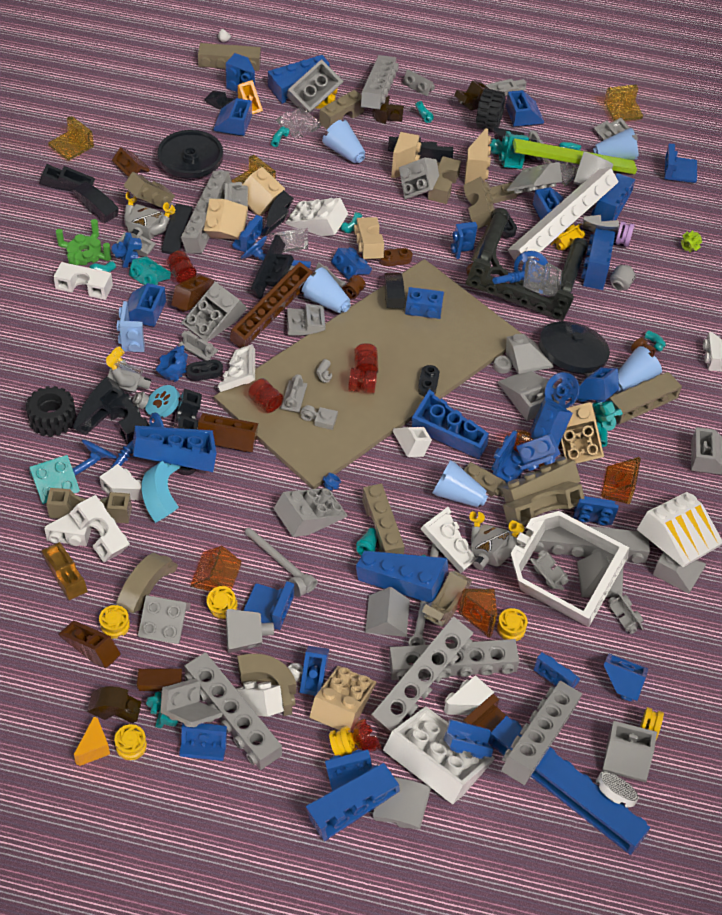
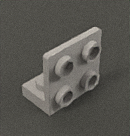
(163, 619)
(182, 704)

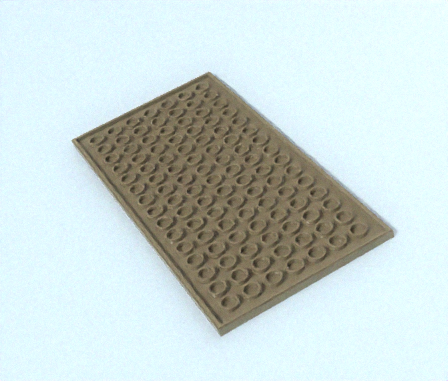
(457, 344)

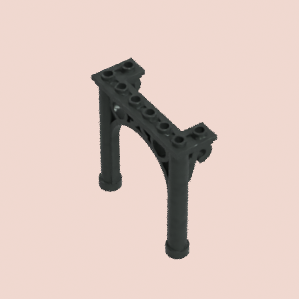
(481, 278)

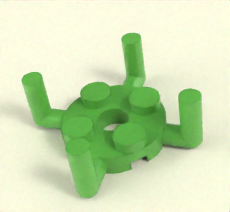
(90, 243)

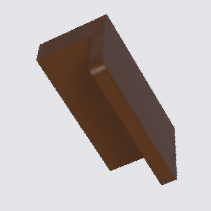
(129, 162)
(157, 678)
(486, 714)

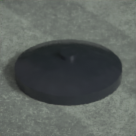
(190, 153)
(574, 346)

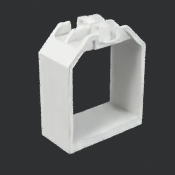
(528, 543)

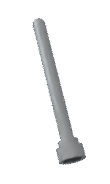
(309, 580)

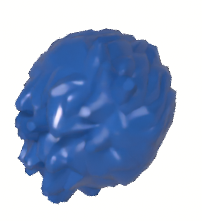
(173, 364)

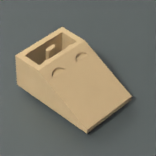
(478, 159)
(582, 437)
(342, 699)

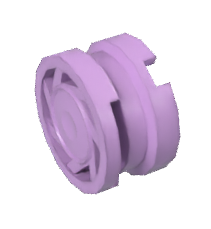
(626, 235)

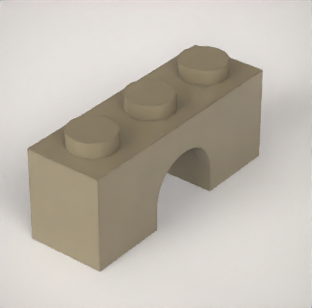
(347, 104)
(448, 173)
(150, 192)
(481, 201)

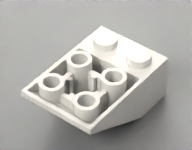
(319, 216)

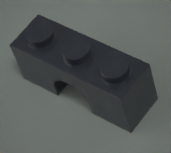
(125, 409)
(187, 410)

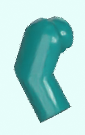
(425, 113)
(278, 135)
(348, 228)
(108, 267)
(660, 343)
(603, 435)

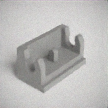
(237, 193)

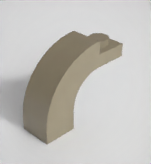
(143, 580)
(448, 599)
(269, 669)

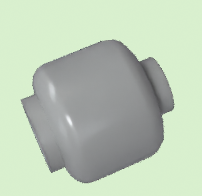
(622, 277)

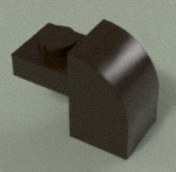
(472, 96)
(388, 112)
(114, 701)

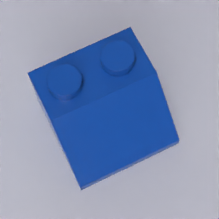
(550, 419)

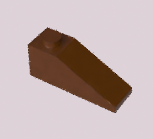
(190, 292)
(91, 643)

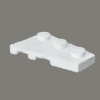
(241, 369)
(447, 539)

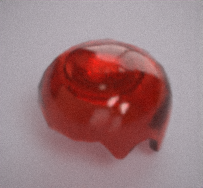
(362, 737)

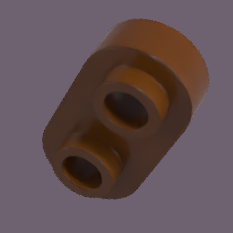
(396, 257)

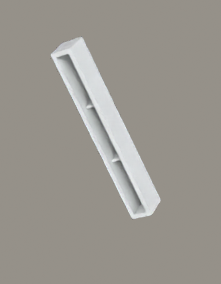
(565, 213)

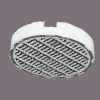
(617, 789)

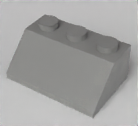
(314, 86)

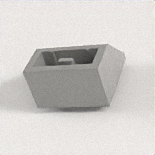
(419, 177)
(706, 451)
(629, 751)

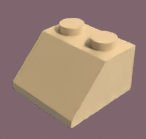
(405, 152)
(262, 191)
(225, 219)

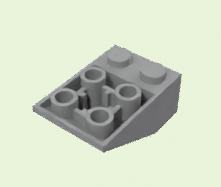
(537, 178)
(214, 313)
(526, 392)
(308, 510)

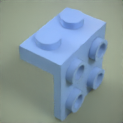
(131, 332)

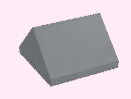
(387, 613)

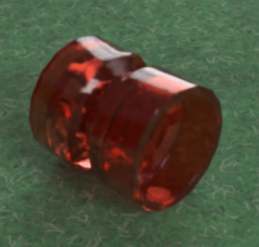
(181, 266)
(366, 357)
(369, 382)
(265, 395)

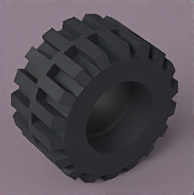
(490, 109)
(51, 422)

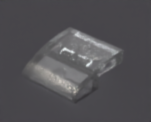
(299, 122)
(541, 278)

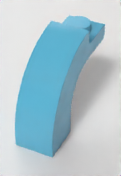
(156, 491)

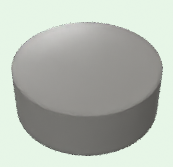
(502, 364)
(299, 586)

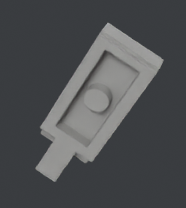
(508, 85)

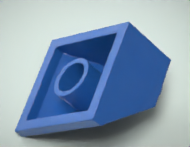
(625, 676)

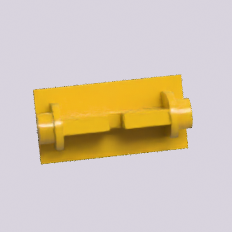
(563, 240)

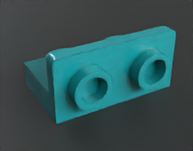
(508, 156)
(148, 271)

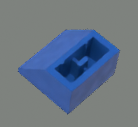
(238, 71)
(523, 109)
(234, 117)
(546, 200)
(147, 304)
(599, 385)

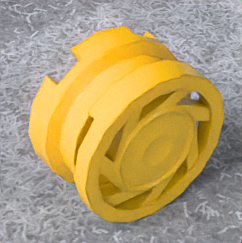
(220, 600)
(115, 621)
(512, 625)
(654, 722)
(342, 742)
(130, 743)

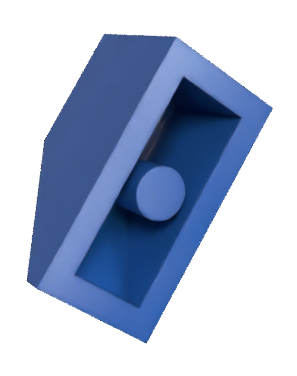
(314, 670)

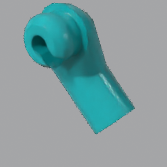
(570, 145)

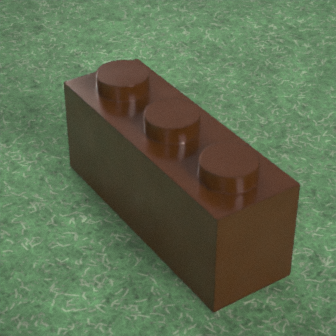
(230, 431)

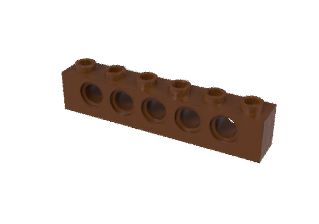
(270, 306)

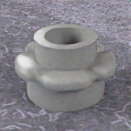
(140, 400)

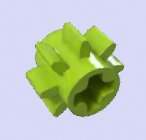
(691, 241)

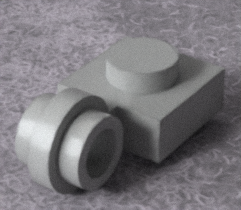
(324, 418)

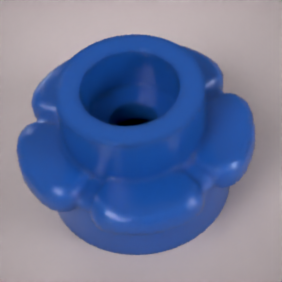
(331, 481)

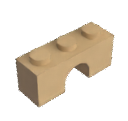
(368, 238)

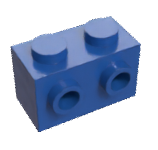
(424, 302)

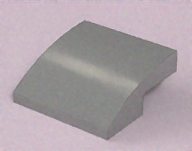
(608, 129)
(588, 166)
(592, 222)
(305, 321)
(406, 806)

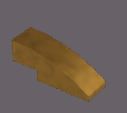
(64, 571)

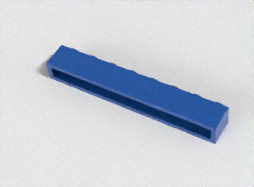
(577, 792)

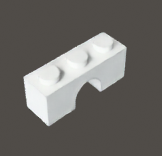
(70, 276)
(93, 514)

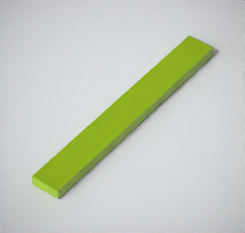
(569, 155)

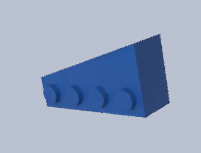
(284, 77)
(614, 200)
(598, 259)
(450, 426)
(176, 446)
(408, 574)
(352, 801)

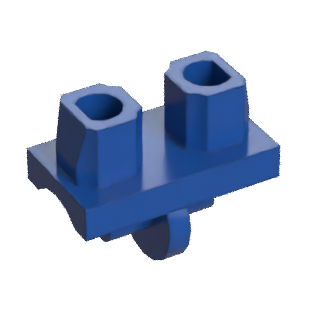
(125, 249)

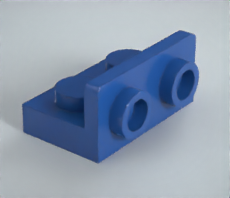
(250, 234)
(463, 238)
(538, 451)
(554, 672)

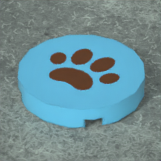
(163, 401)

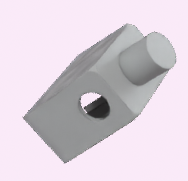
(245, 630)

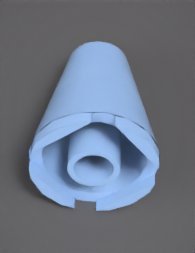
(344, 141)
(620, 146)
(326, 291)
(638, 368)
(460, 487)

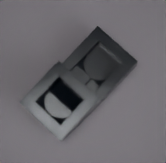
(218, 99)

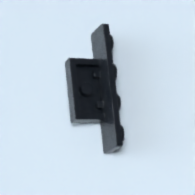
(273, 268)

